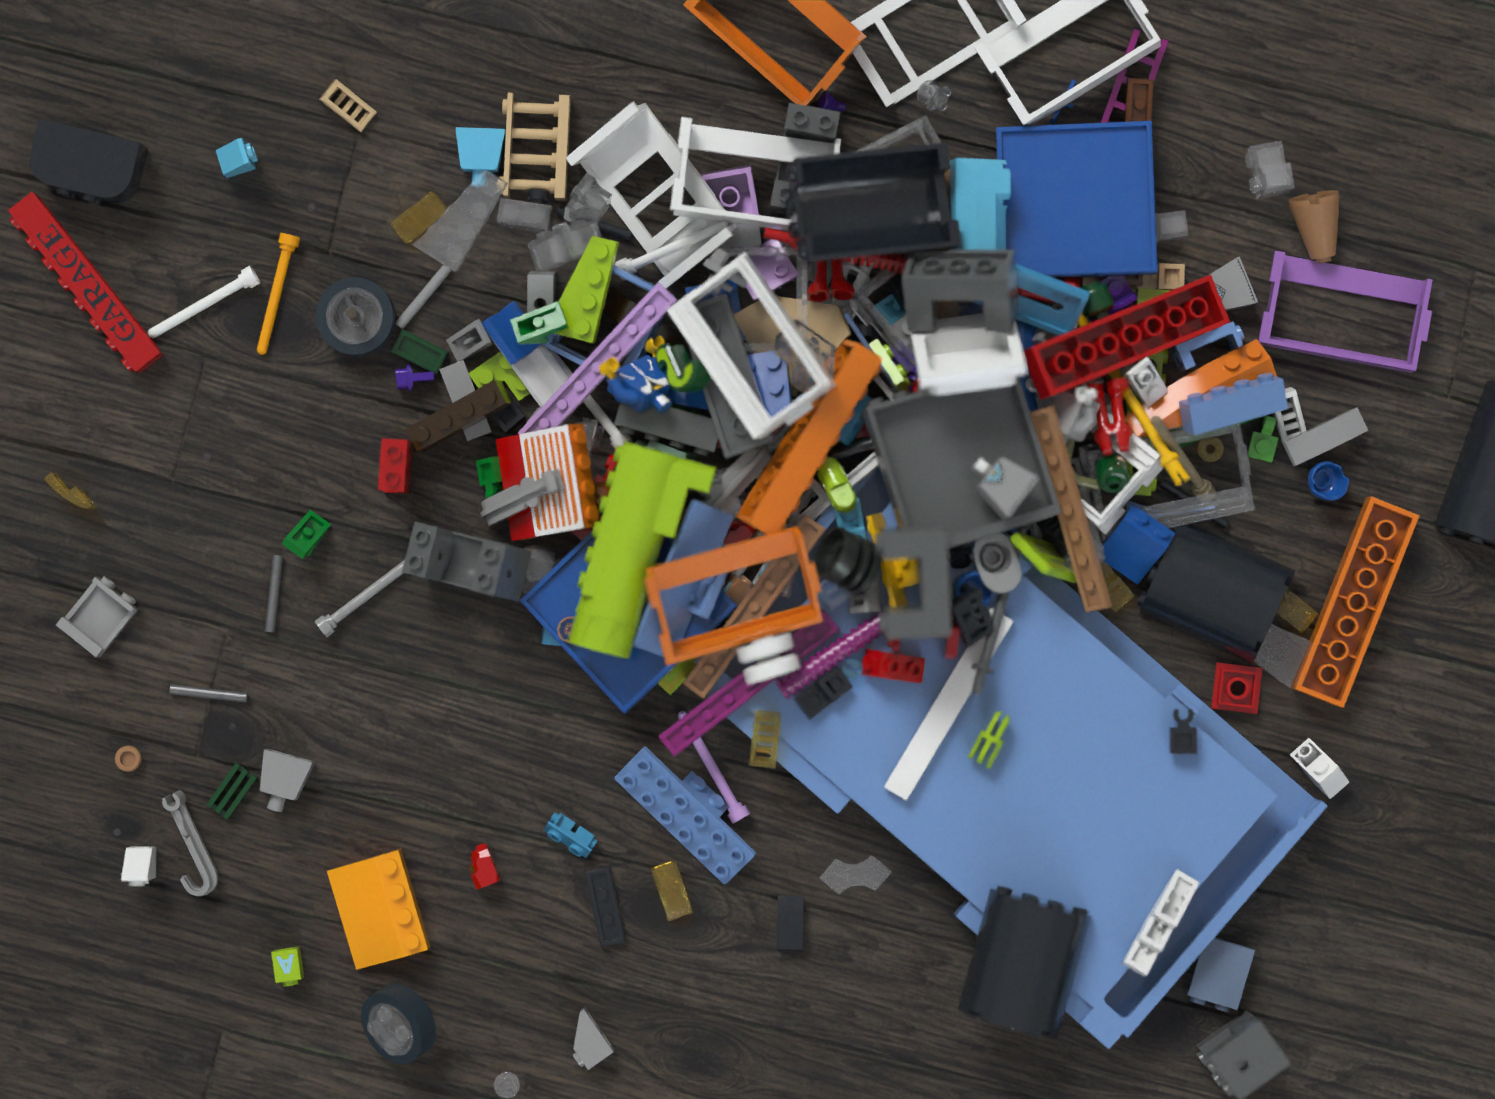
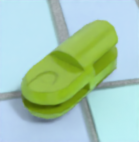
(837, 486)
(990, 740)

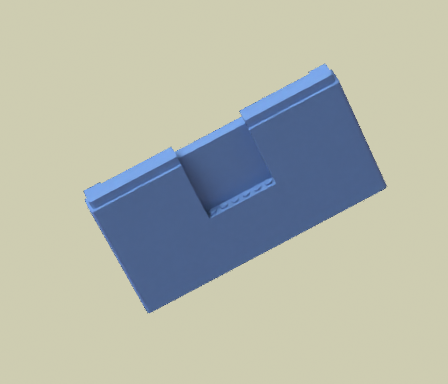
(1080, 793)

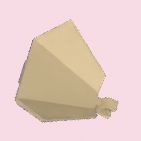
(822, 318)

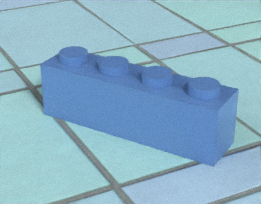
(1233, 404)

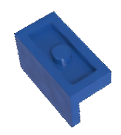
(502, 333)

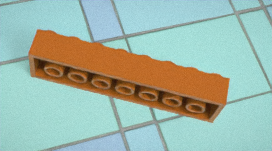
(808, 441)
(1355, 601)

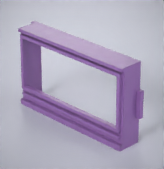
(1351, 281)

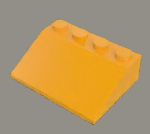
(378, 909)

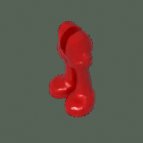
(840, 288)
(1116, 390)

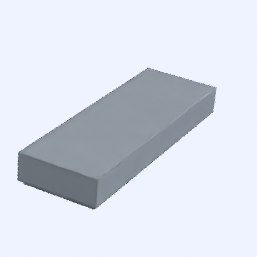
(459, 385)

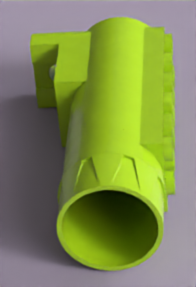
(638, 512)

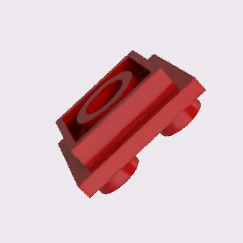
(1227, 674)

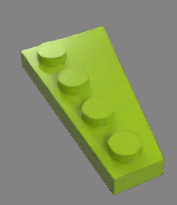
(587, 290)

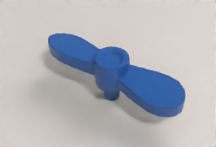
(1056, 114)

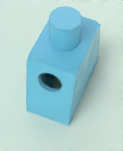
(480, 149)

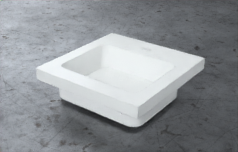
(966, 356)

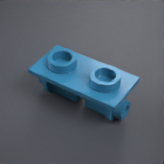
(577, 842)

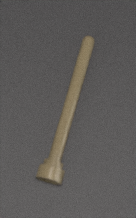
(1200, 485)

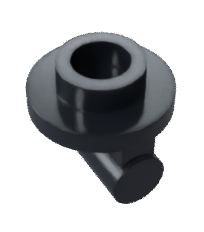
(960, 556)

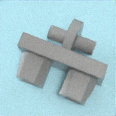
(717, 263)

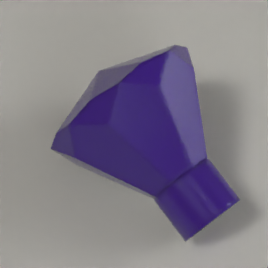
(828, 102)

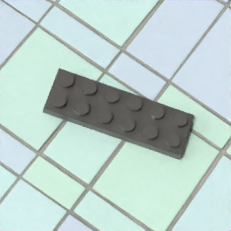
(730, 429)

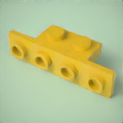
(895, 572)

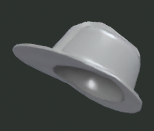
(997, 563)

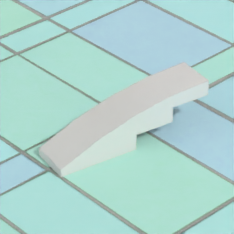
(1160, 922)

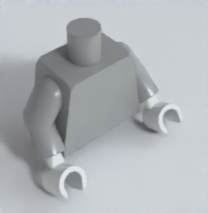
(1074, 411)

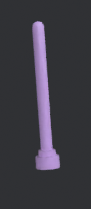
(736, 810)

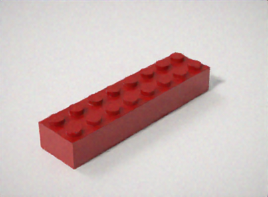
(1125, 337)

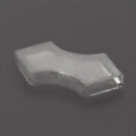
(844, 875)

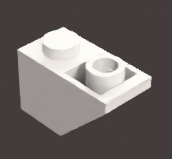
(1146, 382)
(1319, 768)
(139, 865)

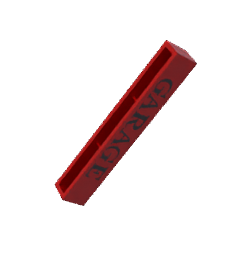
(85, 282)

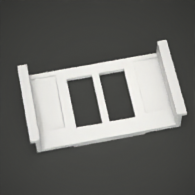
(620, 150)

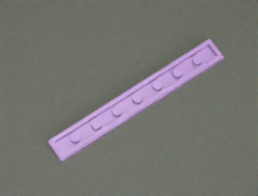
(616, 345)

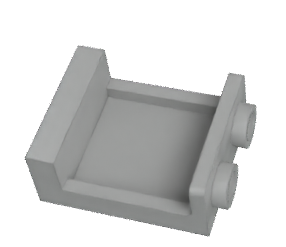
(98, 616)

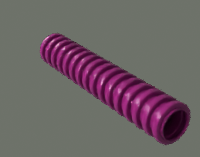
(830, 656)

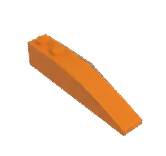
(1239, 364)

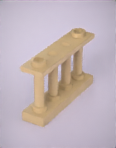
(558, 135)

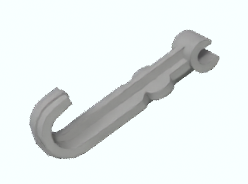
(738, 477)
(518, 497)
(194, 844)

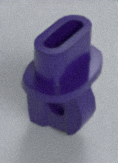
(406, 377)

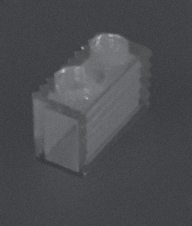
(524, 215)

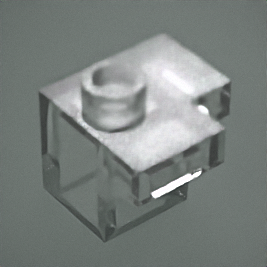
(587, 201)

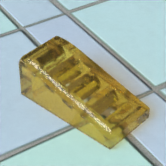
(765, 716)

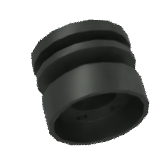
(847, 560)

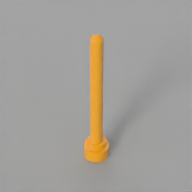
(288, 245)

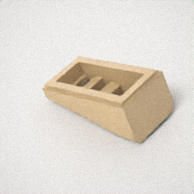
(336, 85)

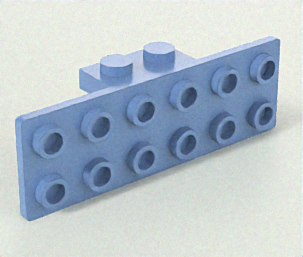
(700, 532)
(688, 812)

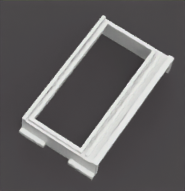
(1043, 27)
(739, 144)
(723, 369)
(1143, 459)

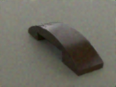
(619, 306)

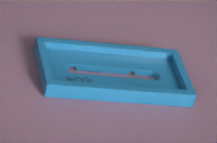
(1043, 316)

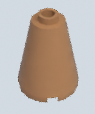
(1317, 222)

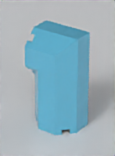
(977, 202)

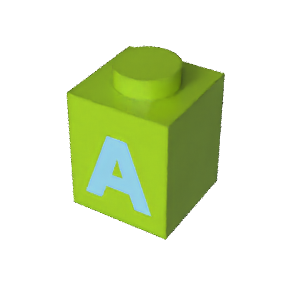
(288, 965)

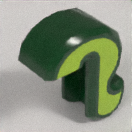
(680, 371)

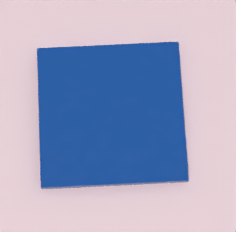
(1081, 198)
(620, 678)

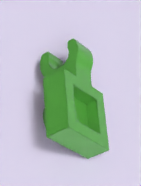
(1262, 444)

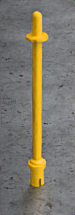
(1168, 459)

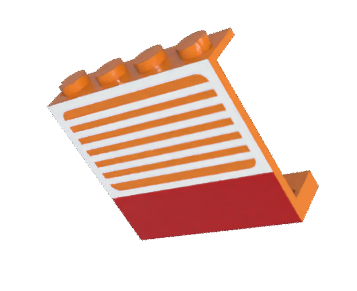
(541, 451)

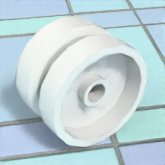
(768, 657)

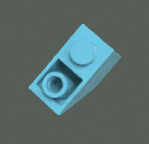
(237, 158)

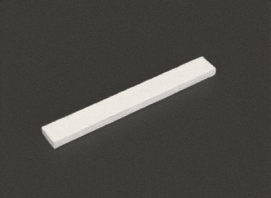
(940, 718)

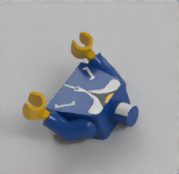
(639, 382)

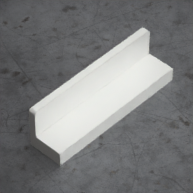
(540, 374)

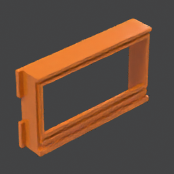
(817, 11)
(723, 561)

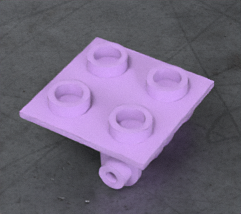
(774, 269)

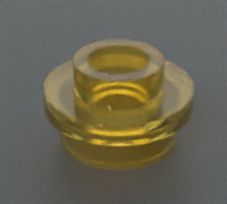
(1217, 445)

